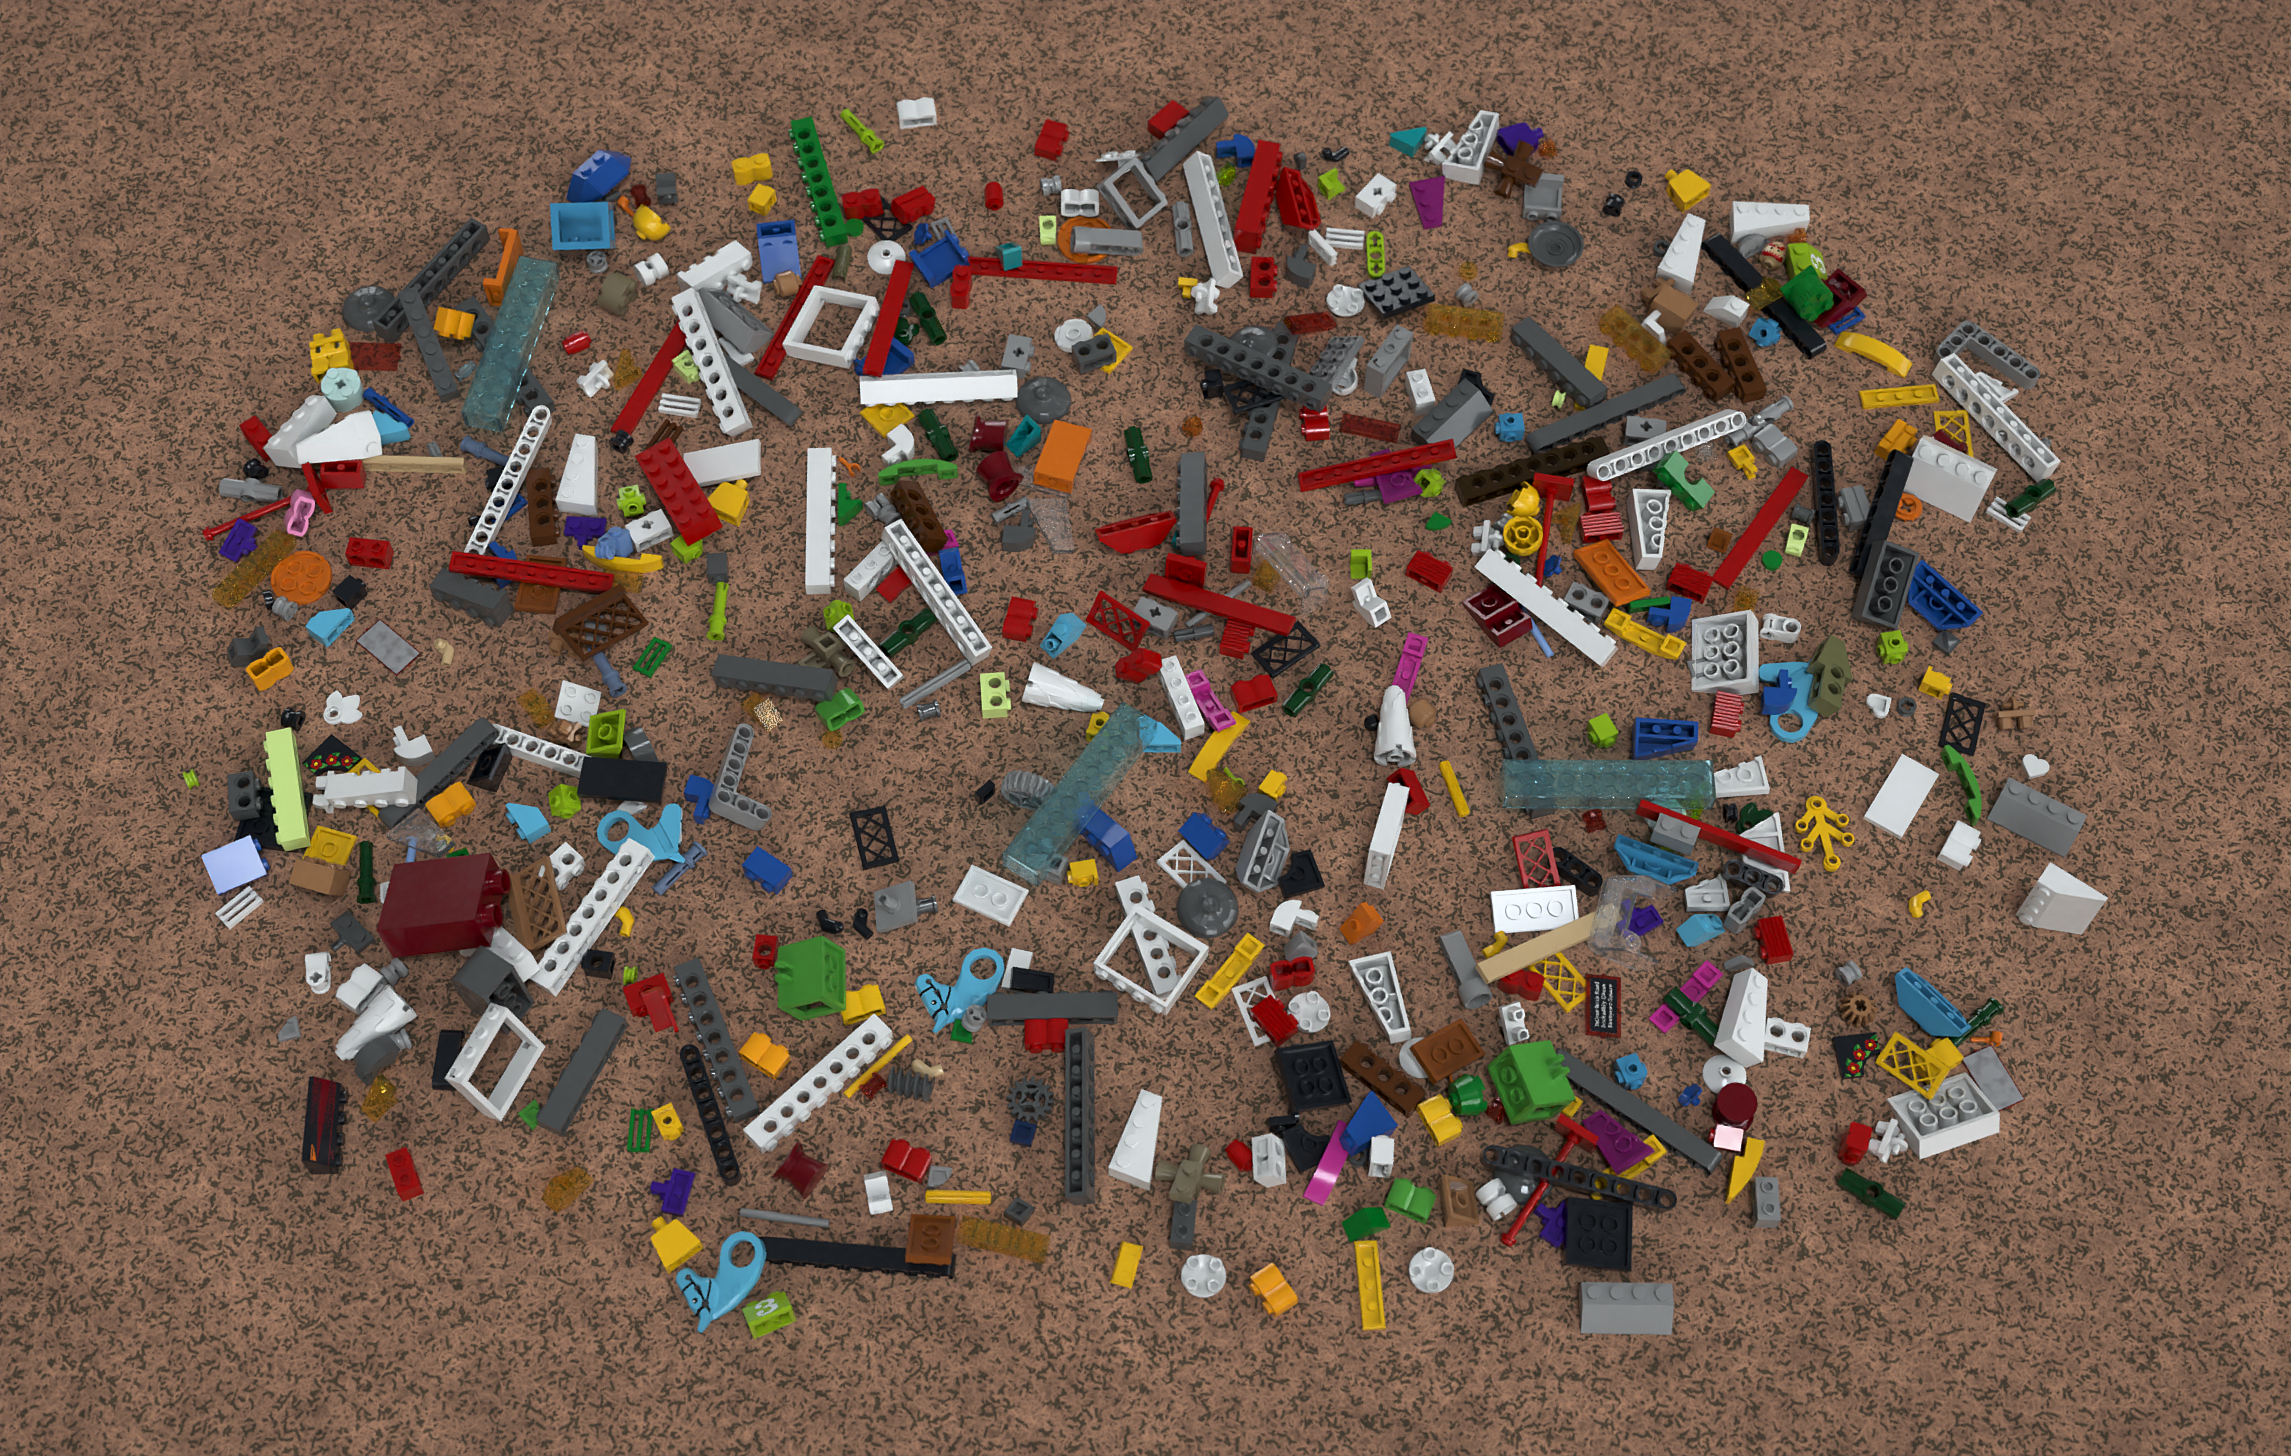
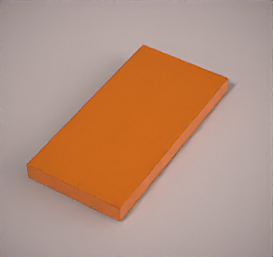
(1611, 572)

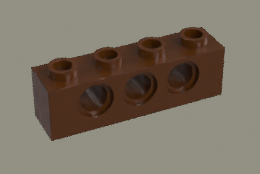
(1720, 384)
(1754, 387)
(536, 481)
(919, 515)
(1404, 1103)

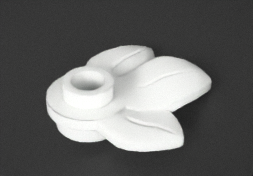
(345, 708)

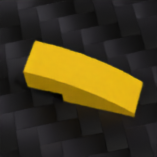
(1744, 1167)

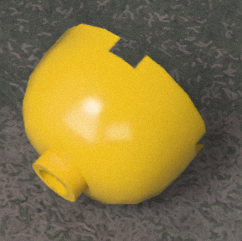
(649, 224)
(1524, 501)
(1522, 535)

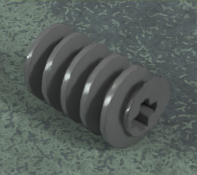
(910, 1085)

